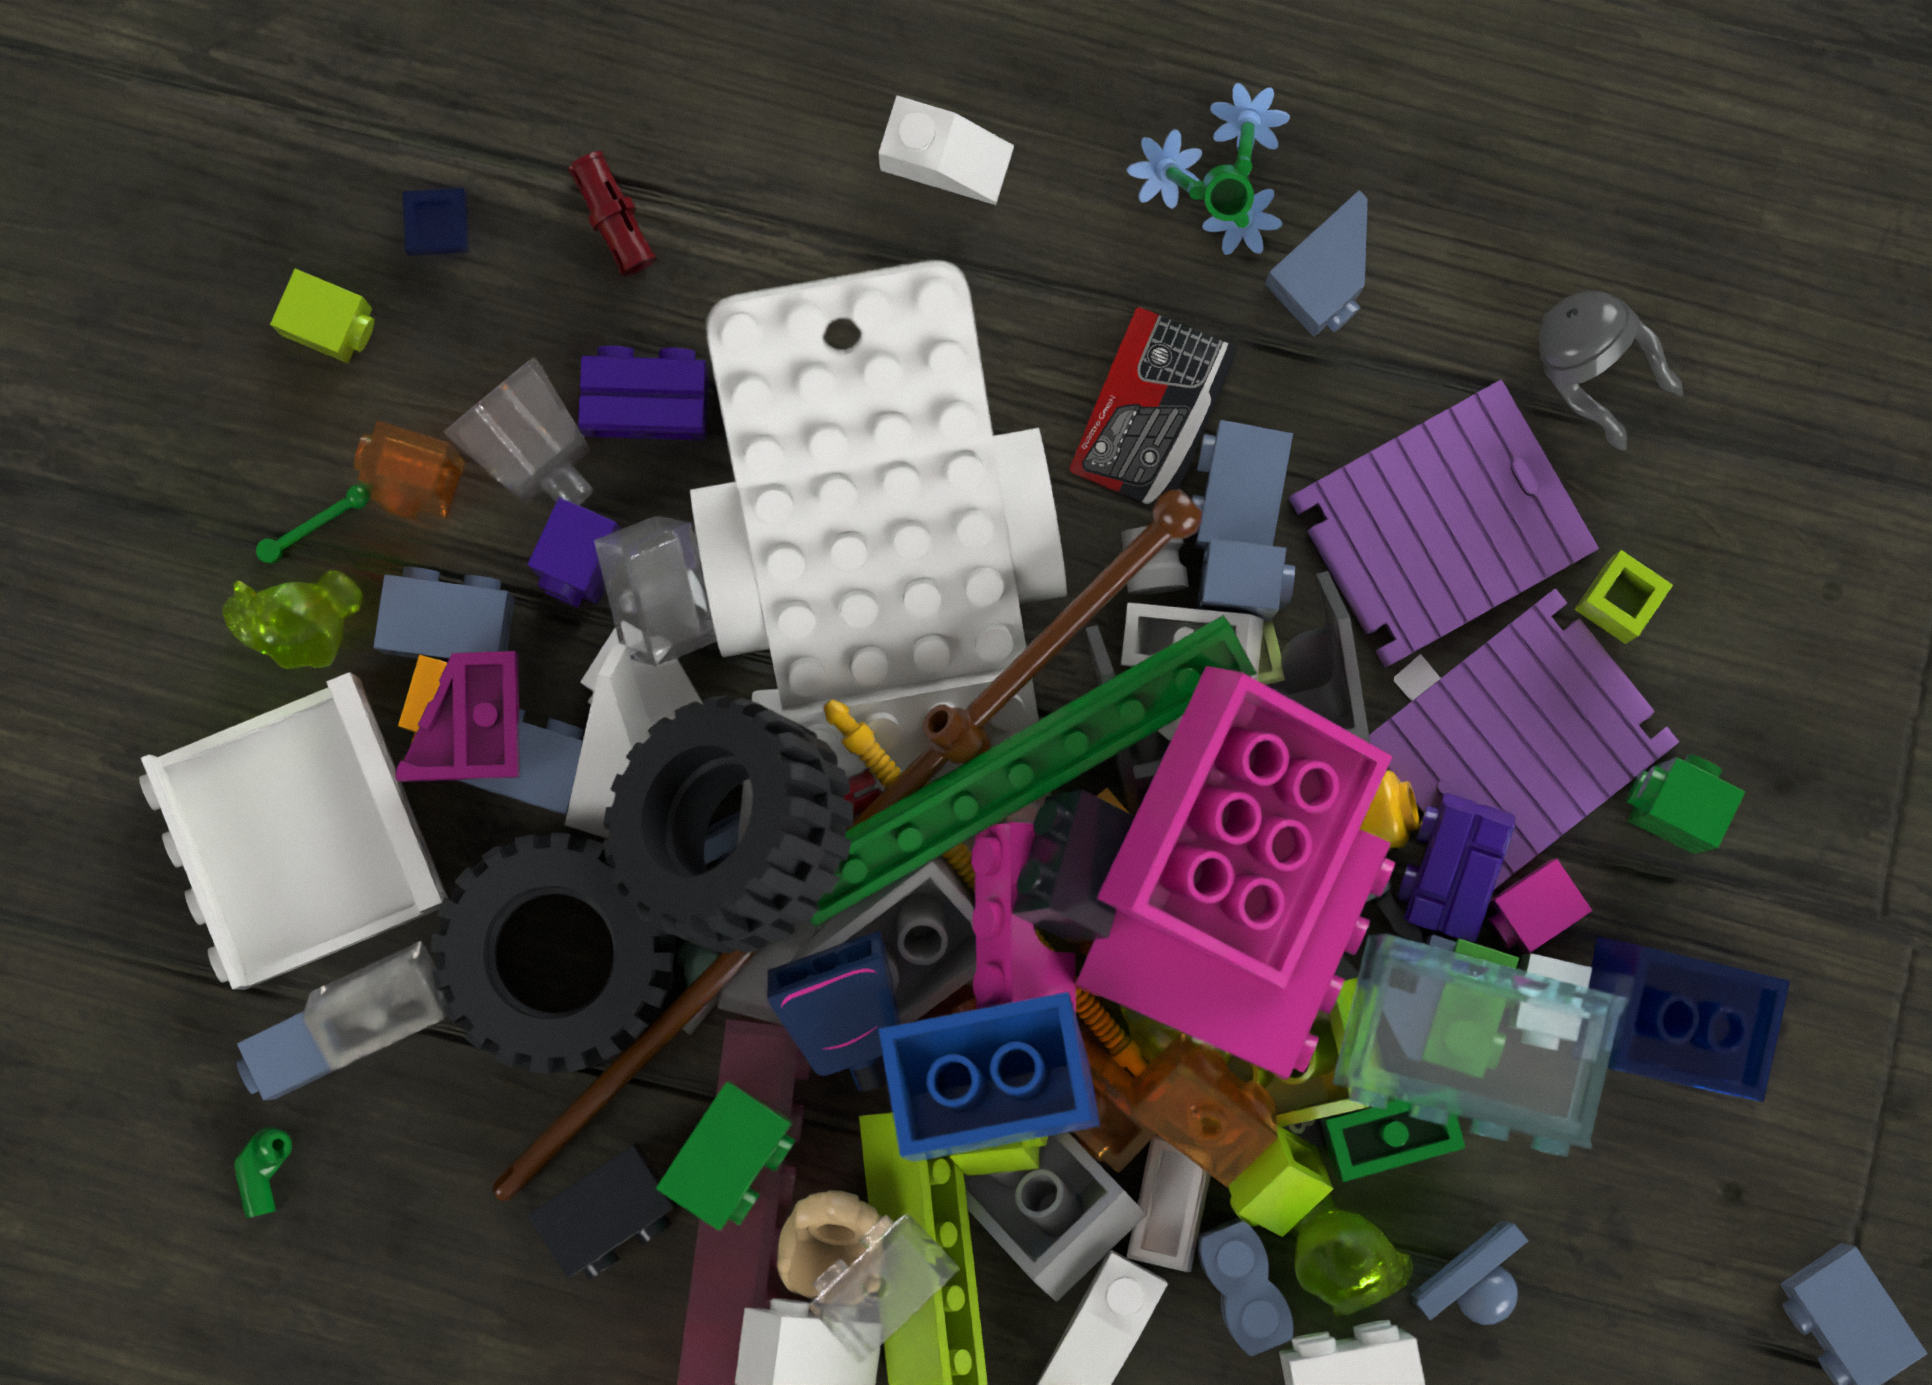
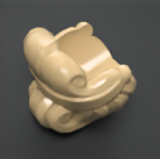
(819, 1234)

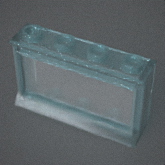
(1477, 1044)

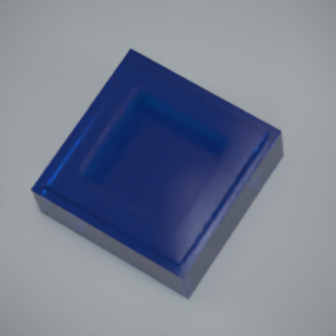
(436, 221)

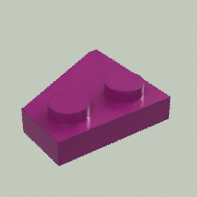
(470, 722)

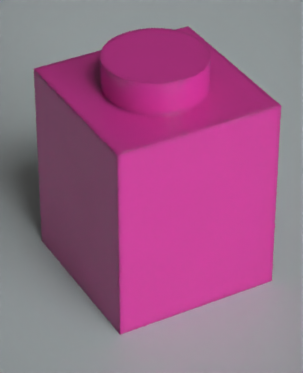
(1536, 908)

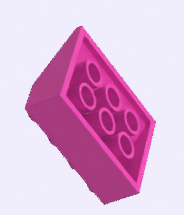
(1245, 825)

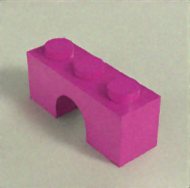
(1009, 955)

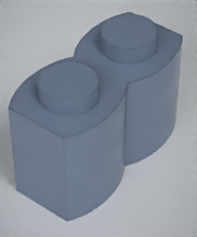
(1249, 1302)

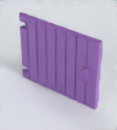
(1440, 524)
(1526, 727)

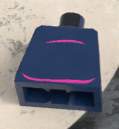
(837, 1005)

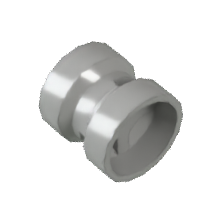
(1161, 573)

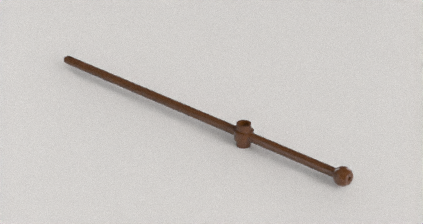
(953, 737)

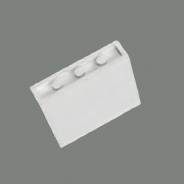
(293, 834)

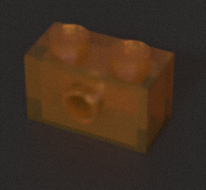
(1204, 1109)

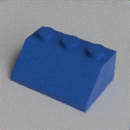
(988, 1077)

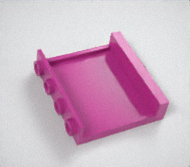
(1226, 1004)

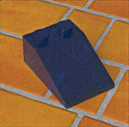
(1691, 1018)

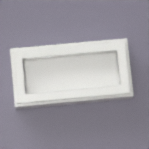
(1174, 1202)

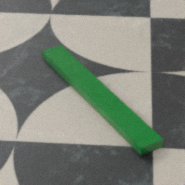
(1029, 764)

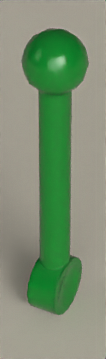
(271, 550)

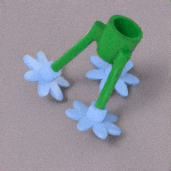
(1225, 187)

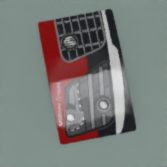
(1152, 408)

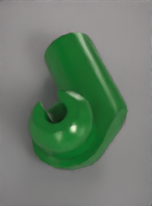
(257, 1165)

